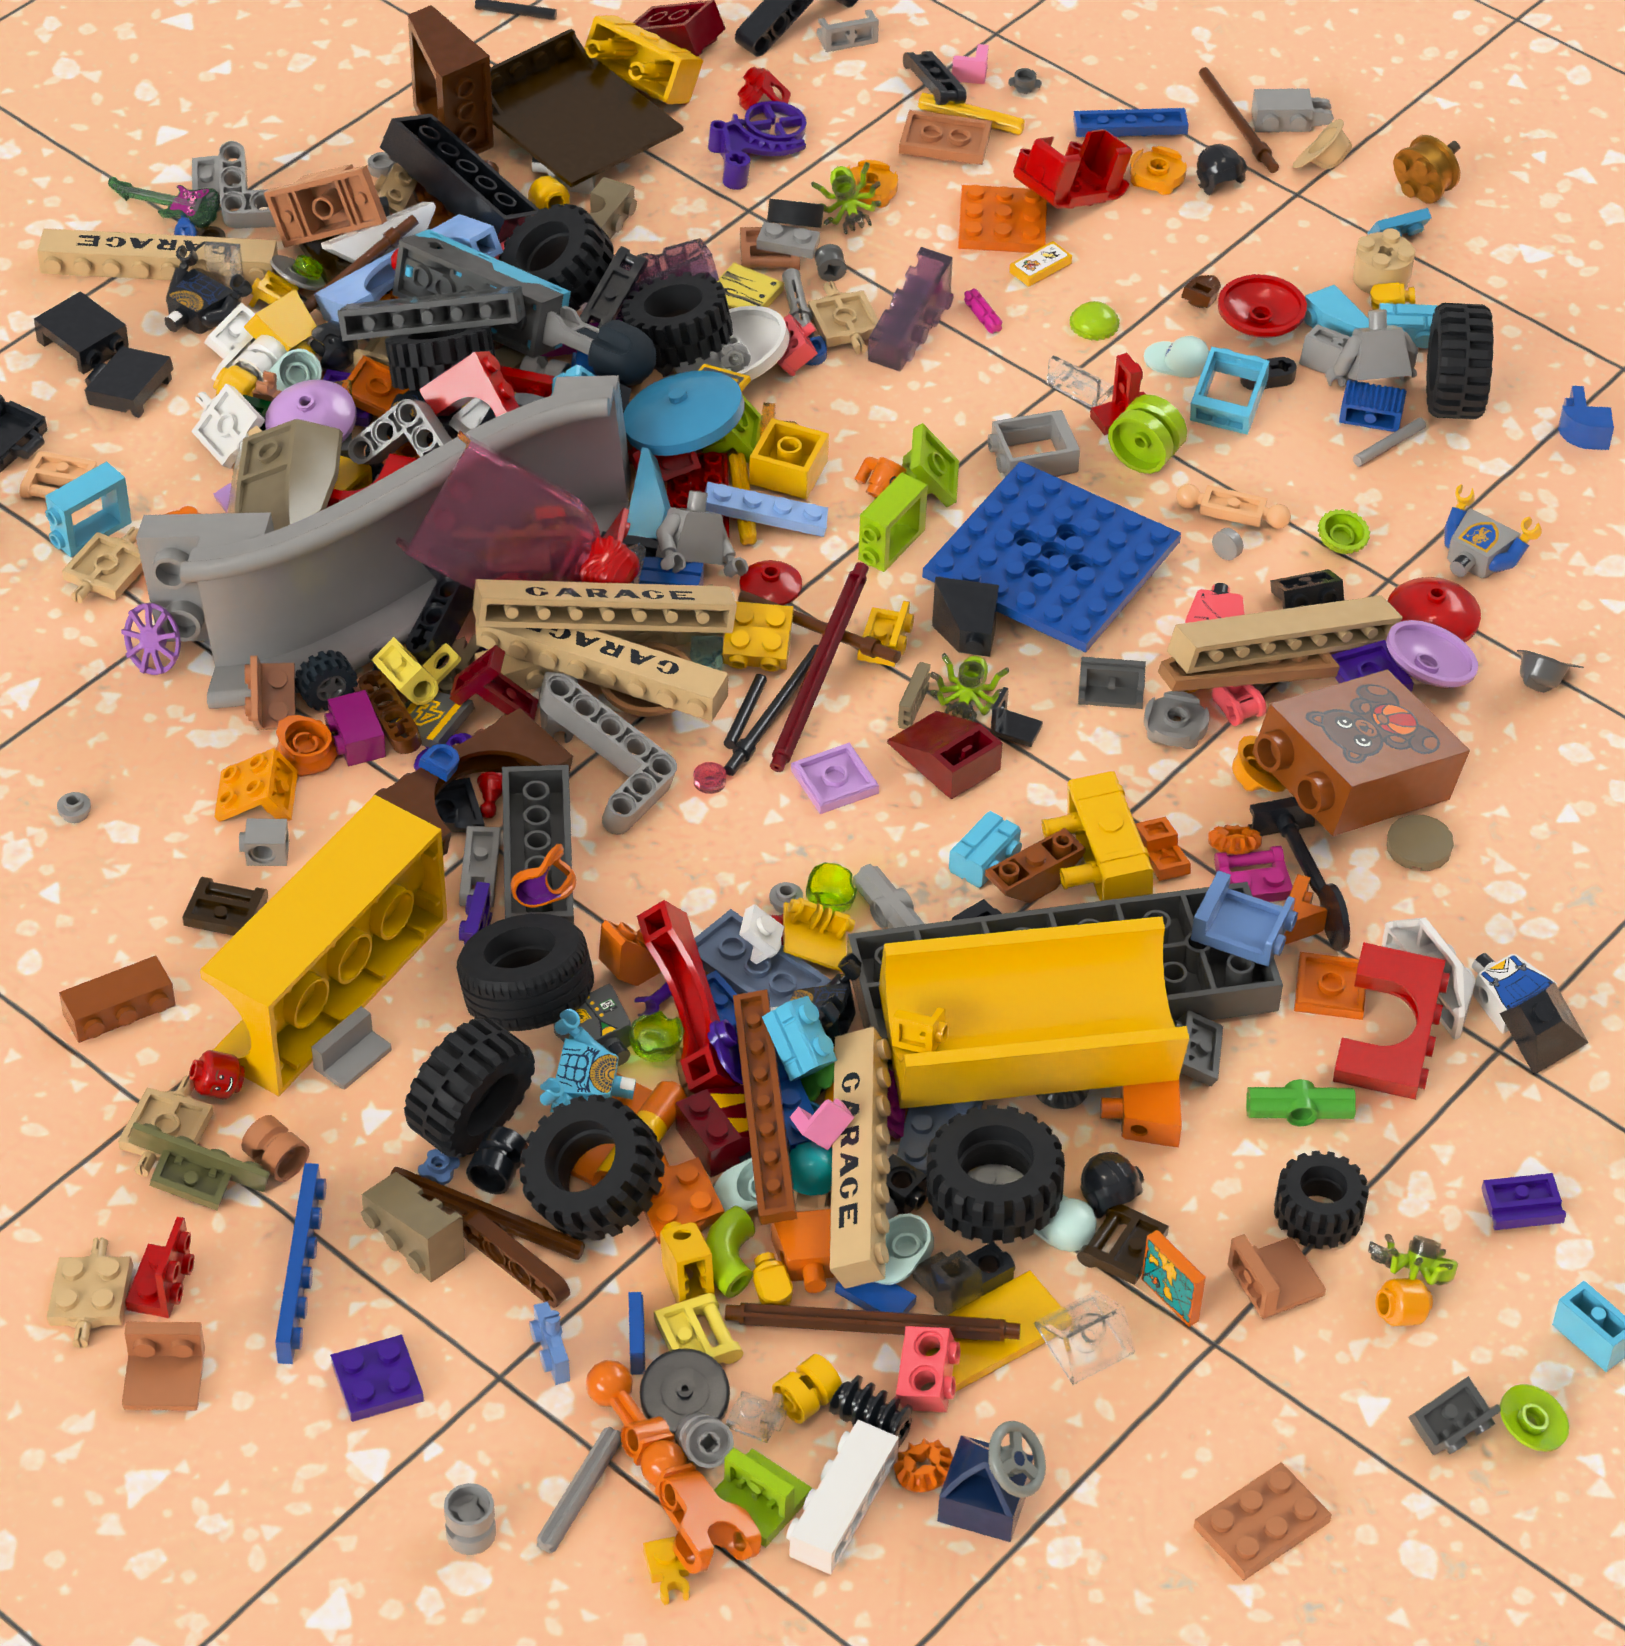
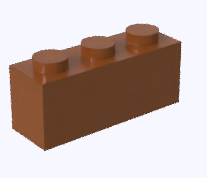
(117, 999)

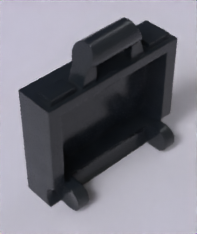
(128, 380)
(19, 432)

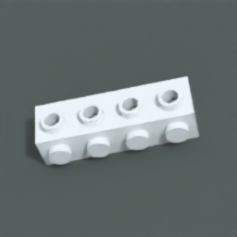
(843, 1496)

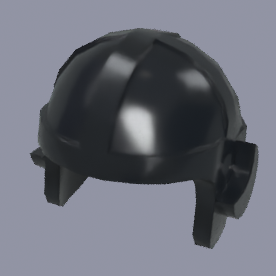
(1219, 164)
(328, 343)
(1110, 1181)

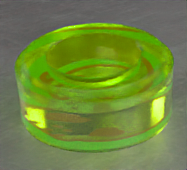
(308, 267)

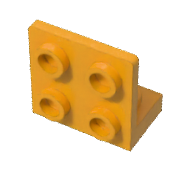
(259, 780)

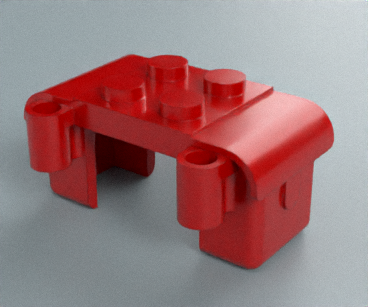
(1082, 177)

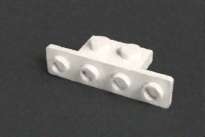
(231, 337)

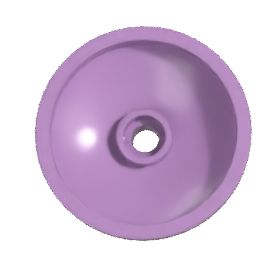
(314, 402)
(1431, 654)

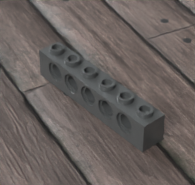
(432, 313)

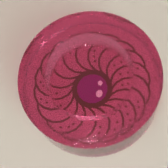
(709, 777)

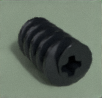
(860, 1404)

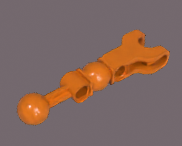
(683, 1492)

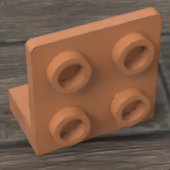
(271, 692)
(1274, 1275)
(163, 1365)

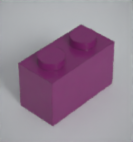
(355, 728)

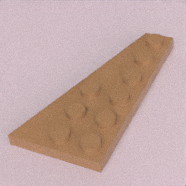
(1288, 670)

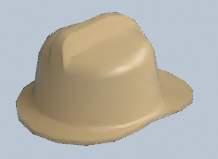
(1328, 148)

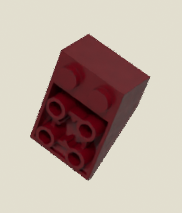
(949, 751)

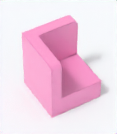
(971, 68)
(824, 1124)

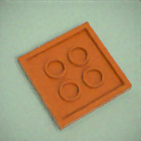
(1001, 219)

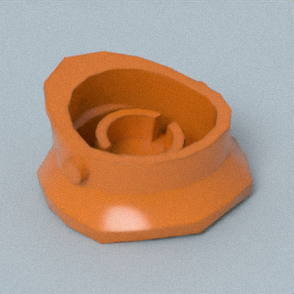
(306, 744)

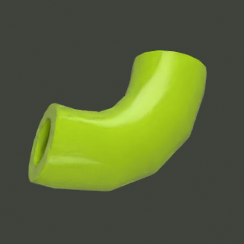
(724, 1241)

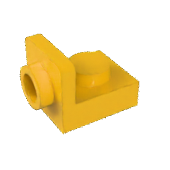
(270, 288)
(919, 1031)

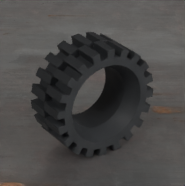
(681, 317)
(425, 356)

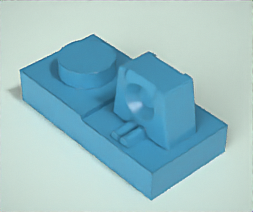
(1409, 223)

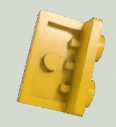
(890, 629)

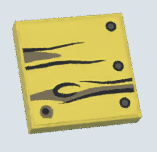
(749, 287)

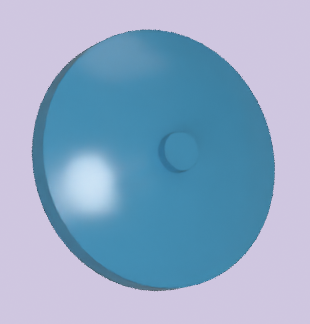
(683, 412)

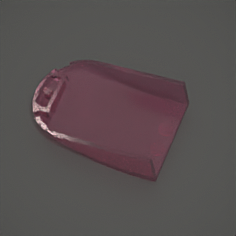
(502, 523)

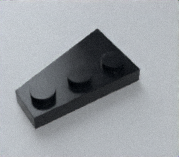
(459, 806)

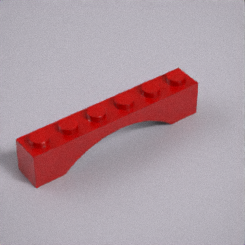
(674, 948)

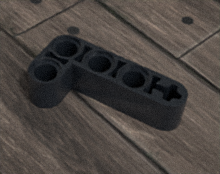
(440, 617)

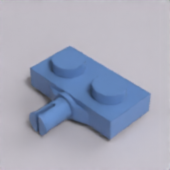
(548, 1331)

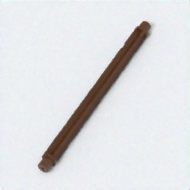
(868, 1321)

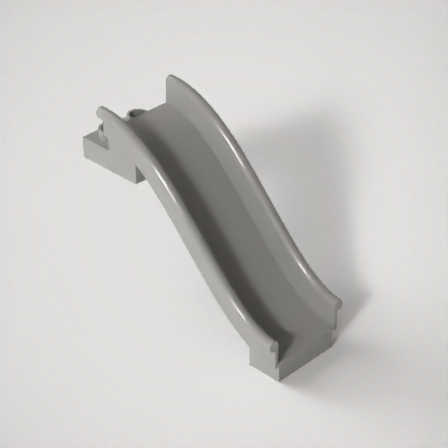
(339, 573)

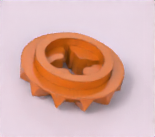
(1235, 839)
(927, 1477)

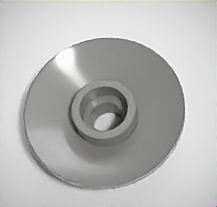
(284, 267)

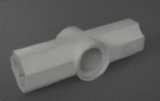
(887, 904)

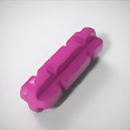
(983, 310)

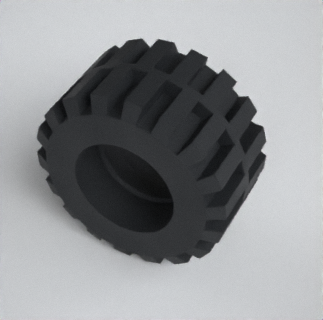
(1317, 1221)

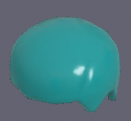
(811, 1169)

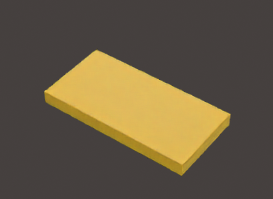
(1017, 1301)

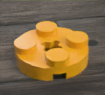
(877, 172)
(1145, 172)

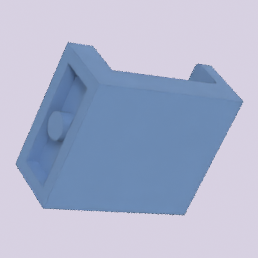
(1242, 922)

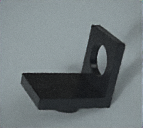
(1012, 725)

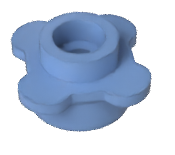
(438, 1174)

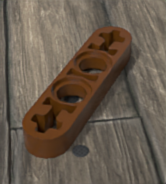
(391, 711)
(514, 1258)

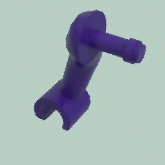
(652, 1002)

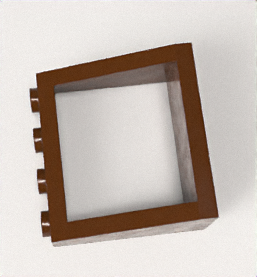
(451, 78)

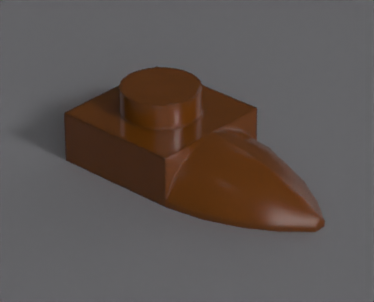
(1202, 291)

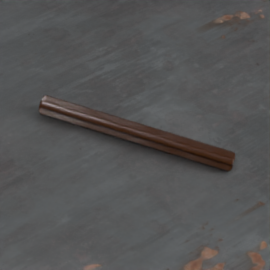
(504, 1219)

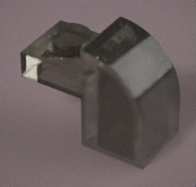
(950, 1281)

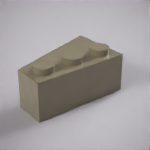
(415, 1226)

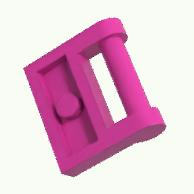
(1265, 883)

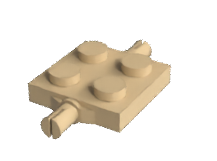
(843, 317)
(104, 566)
(173, 1113)
(90, 1291)

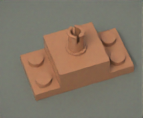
(325, 205)

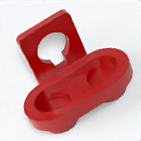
(760, 82)

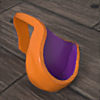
(531, 885)

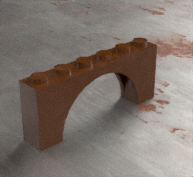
(507, 743)

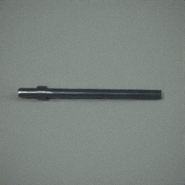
(746, 747)

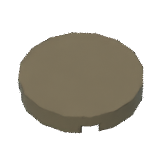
(1419, 842)

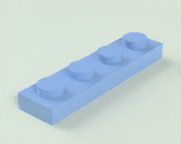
(766, 509)

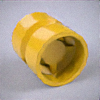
(808, 1387)

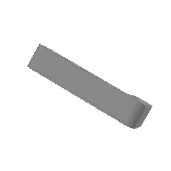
(239, 196)
(403, 431)
(616, 748)

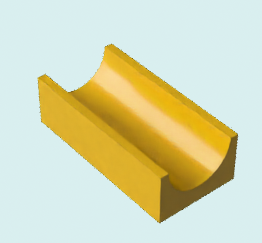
(330, 940)
(1034, 1011)

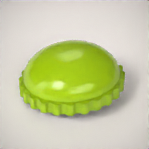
(1094, 321)
(1343, 531)

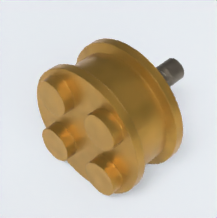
(1427, 168)

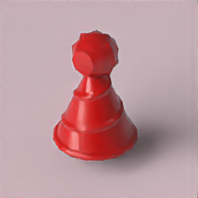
(491, 787)

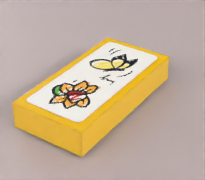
(1040, 263)

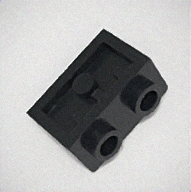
(1308, 589)

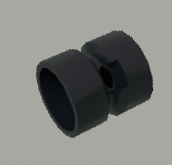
(496, 1160)

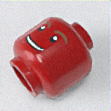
(217, 1074)

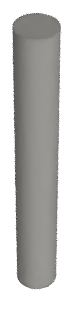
(1389, 442)

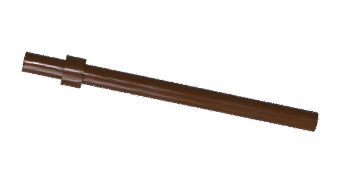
(1260, 149)
(390, 239)
(868, 646)

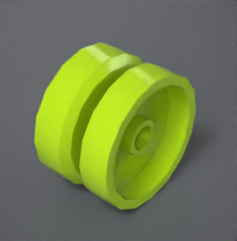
(1147, 434)

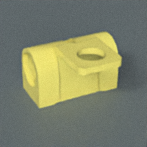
(412, 679)

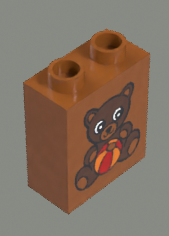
(1359, 752)

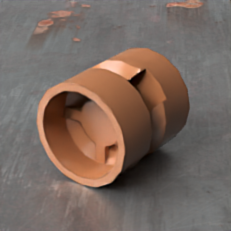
(275, 1148)

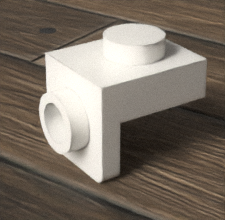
(762, 933)

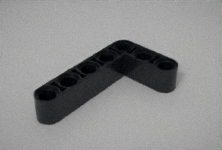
(770, 22)

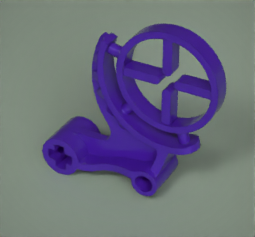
(735, 141)

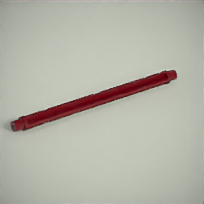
(819, 667)

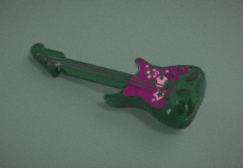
(196, 205)

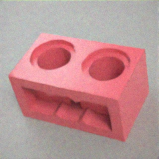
(920, 1369)

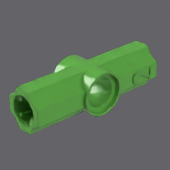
(1300, 1102)

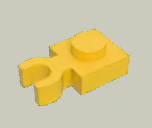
(666, 1567)

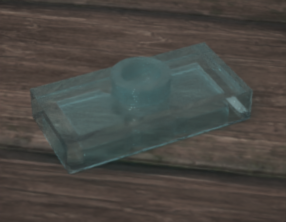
(707, 651)

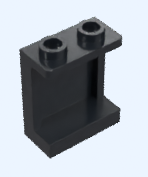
(82, 331)

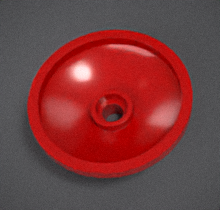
(1262, 305)
(1438, 603)

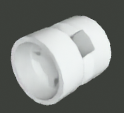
(261, 355)

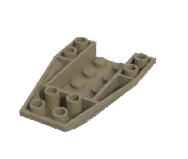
(286, 471)

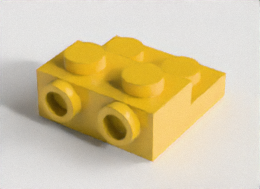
(759, 637)

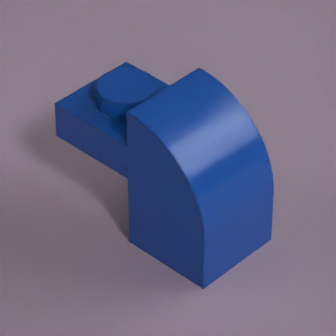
(1583, 424)

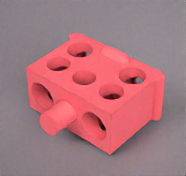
(800, 346)

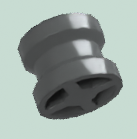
(831, 255)

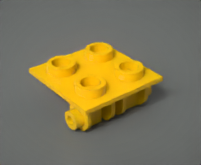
(815, 934)

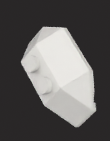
(356, 243)
(1422, 938)

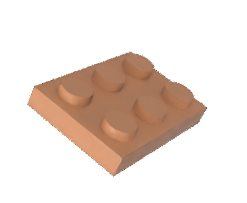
(945, 137)
(1262, 1521)

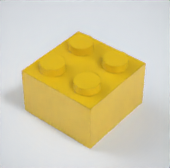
(788, 458)

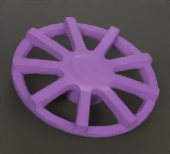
(151, 638)

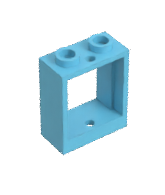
(1223, 413)
(97, 483)

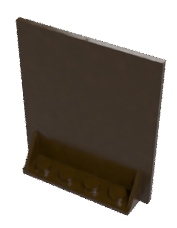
(573, 110)

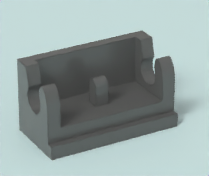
(1111, 682)

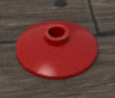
(772, 581)

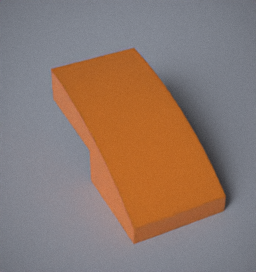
(1163, 849)

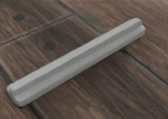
(579, 1490)

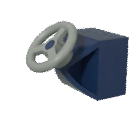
(992, 1481)

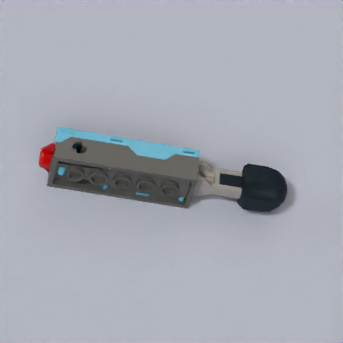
(439, 265)

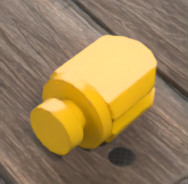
(1391, 293)
(772, 1280)

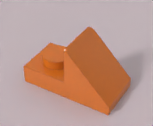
(1310, 917)

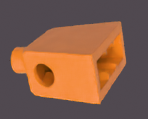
(1147, 1112)
(805, 1247)

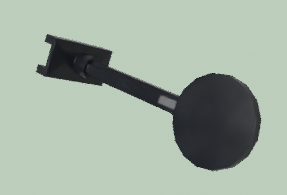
(1287, 818)

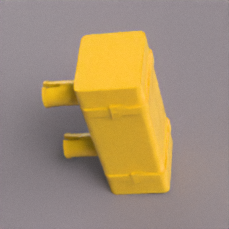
(644, 59)
(1105, 827)

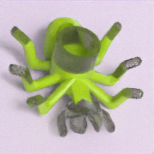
(847, 196)
(969, 685)
(1422, 1255)

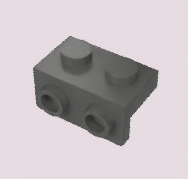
(1453, 1416)

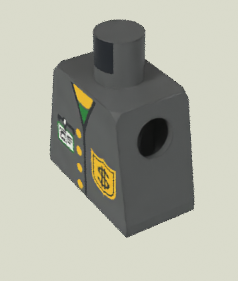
(605, 1022)

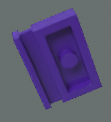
(478, 911)
(1523, 1201)

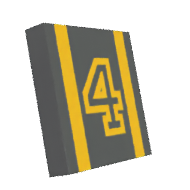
(438, 718)

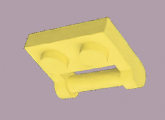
(682, 1329)

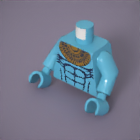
(583, 1068)

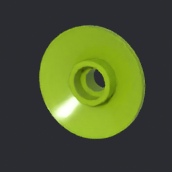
(1534, 1417)

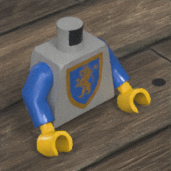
(1481, 543)

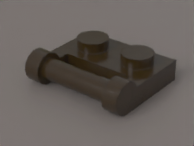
(222, 906)
(1128, 1252)

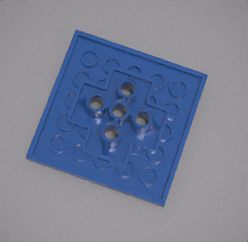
(1056, 553)

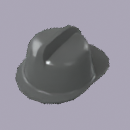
(1541, 671)

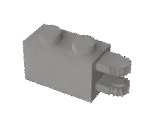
(1288, 110)

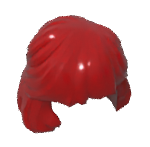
(610, 563)

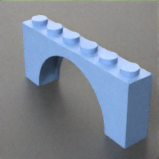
(378, 276)

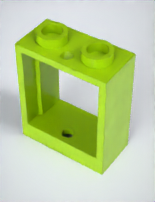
(892, 522)

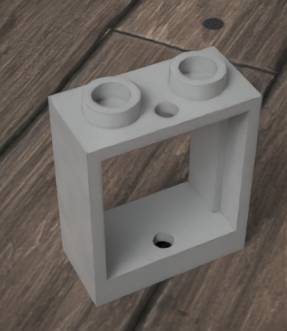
(1035, 428)

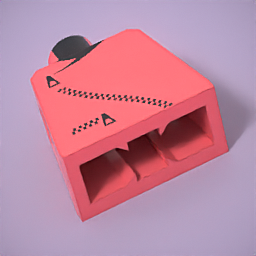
(1215, 604)

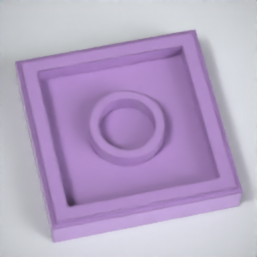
(834, 778)

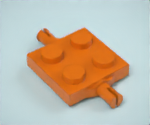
(684, 1198)

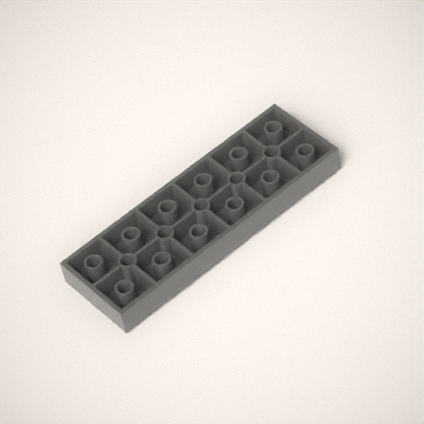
(1194, 973)

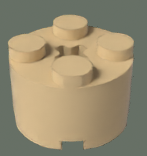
(1383, 259)

